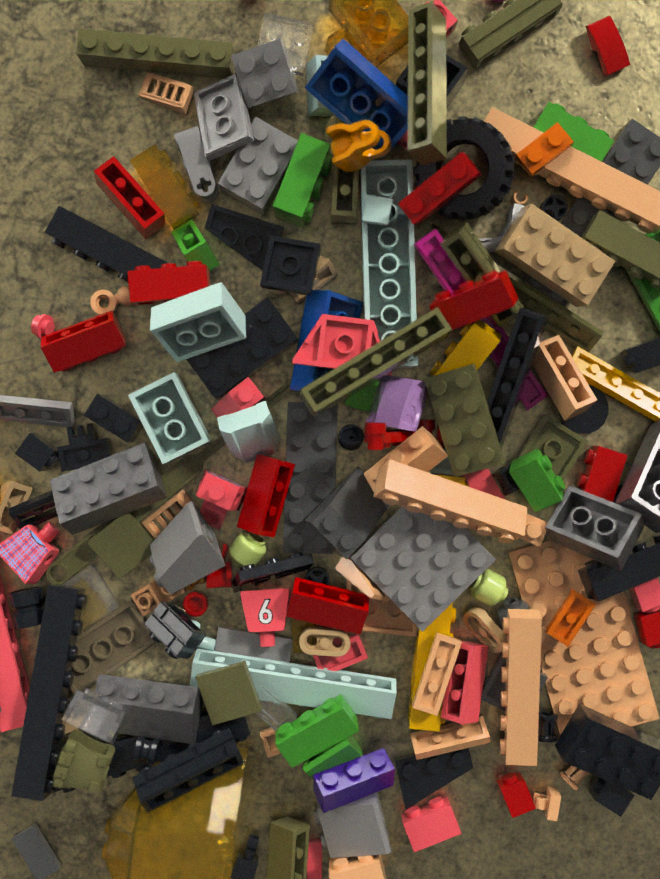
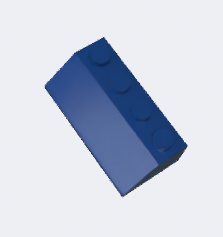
(360, 92)
(320, 303)

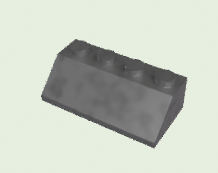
(154, 707)

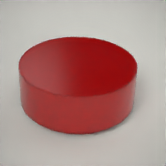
(195, 603)

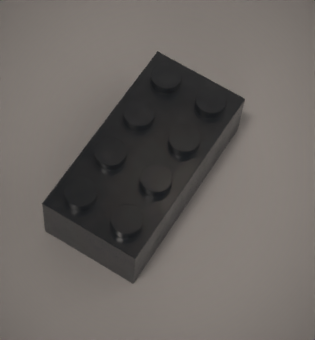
(229, 365)
(611, 751)

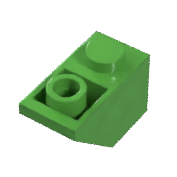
(364, 398)

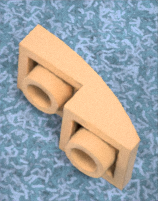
(151, 595)

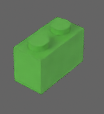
(537, 480)

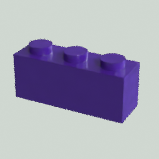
(353, 780)

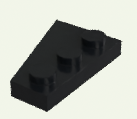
(242, 233)
(429, 774)

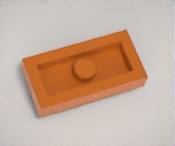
(544, 149)
(570, 617)

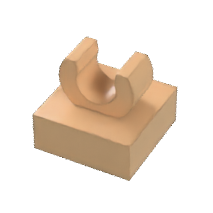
(548, 803)

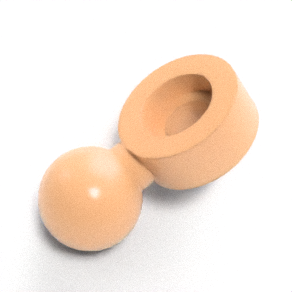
(122, 297)

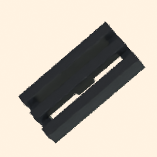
(34, 507)

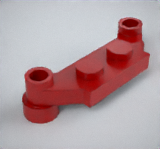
(379, 438)

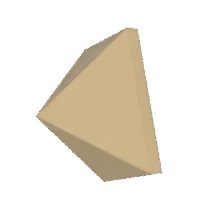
(11, 495)

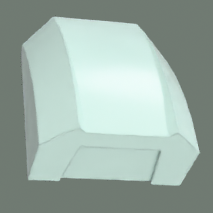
(250, 432)

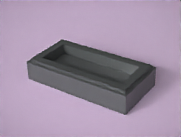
(36, 852)

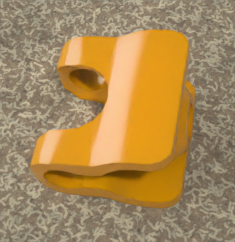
(354, 148)

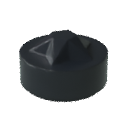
(351, 437)

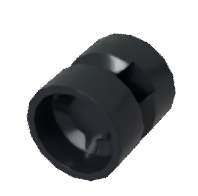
(28, 606)

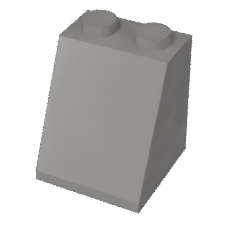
(185, 550)
(354, 828)

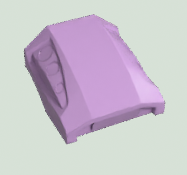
(399, 402)

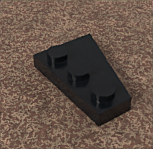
(258, 575)

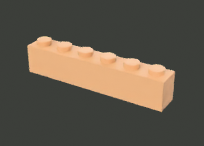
(450, 502)
(522, 687)

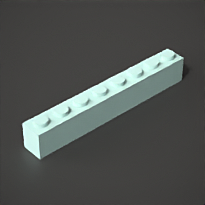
(307, 684)

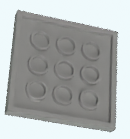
(422, 563)

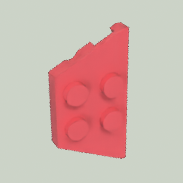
(336, 341)

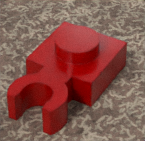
(222, 577)

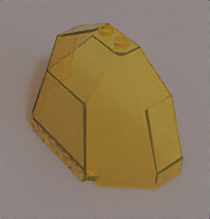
(178, 838)

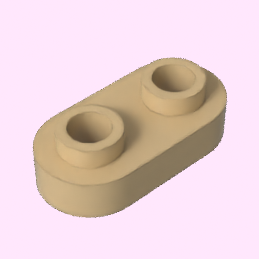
(484, 629)
(324, 644)

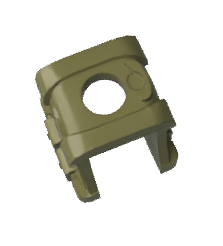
(83, 763)

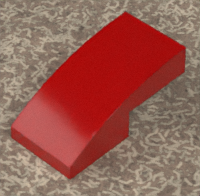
(609, 45)

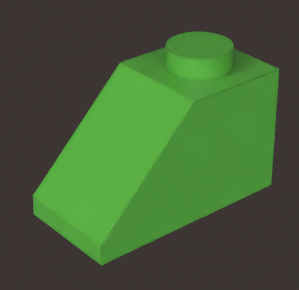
(194, 245)

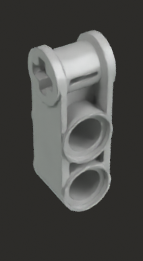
(196, 164)

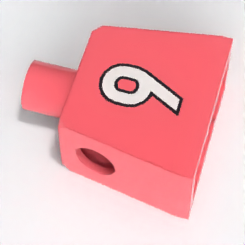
(265, 612)

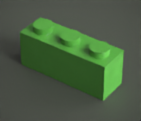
(586, 139)
(316, 730)

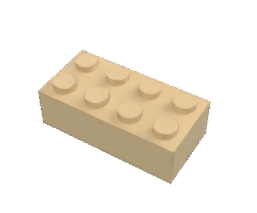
(554, 256)

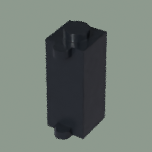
(643, 355)

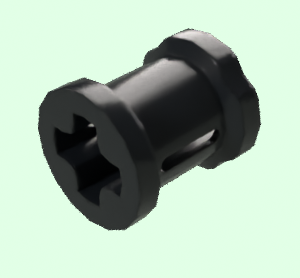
(505, 480)
(546, 727)

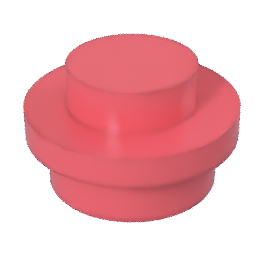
(42, 325)

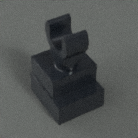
(246, 863)

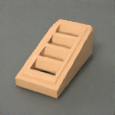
(184, 101)
(176, 502)
(357, 576)

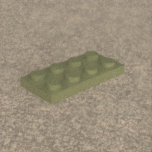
(464, 420)

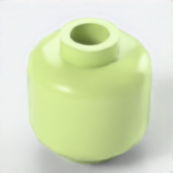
(247, 549)
(489, 588)

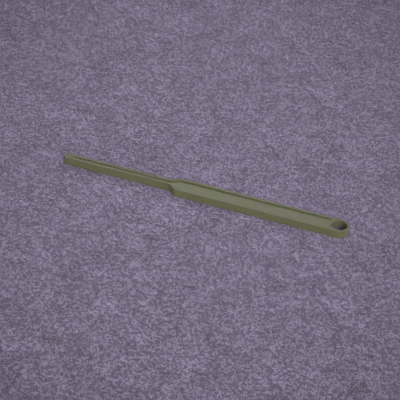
(173, 481)

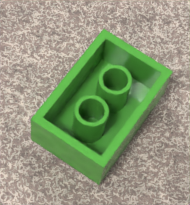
(303, 181)

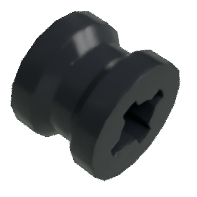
(556, 205)
(317, 570)
(146, 750)

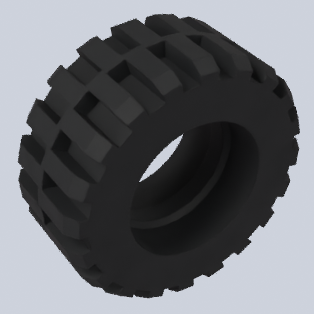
(500, 164)

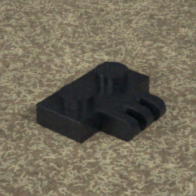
(82, 448)

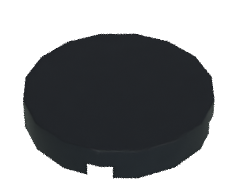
(592, 418)

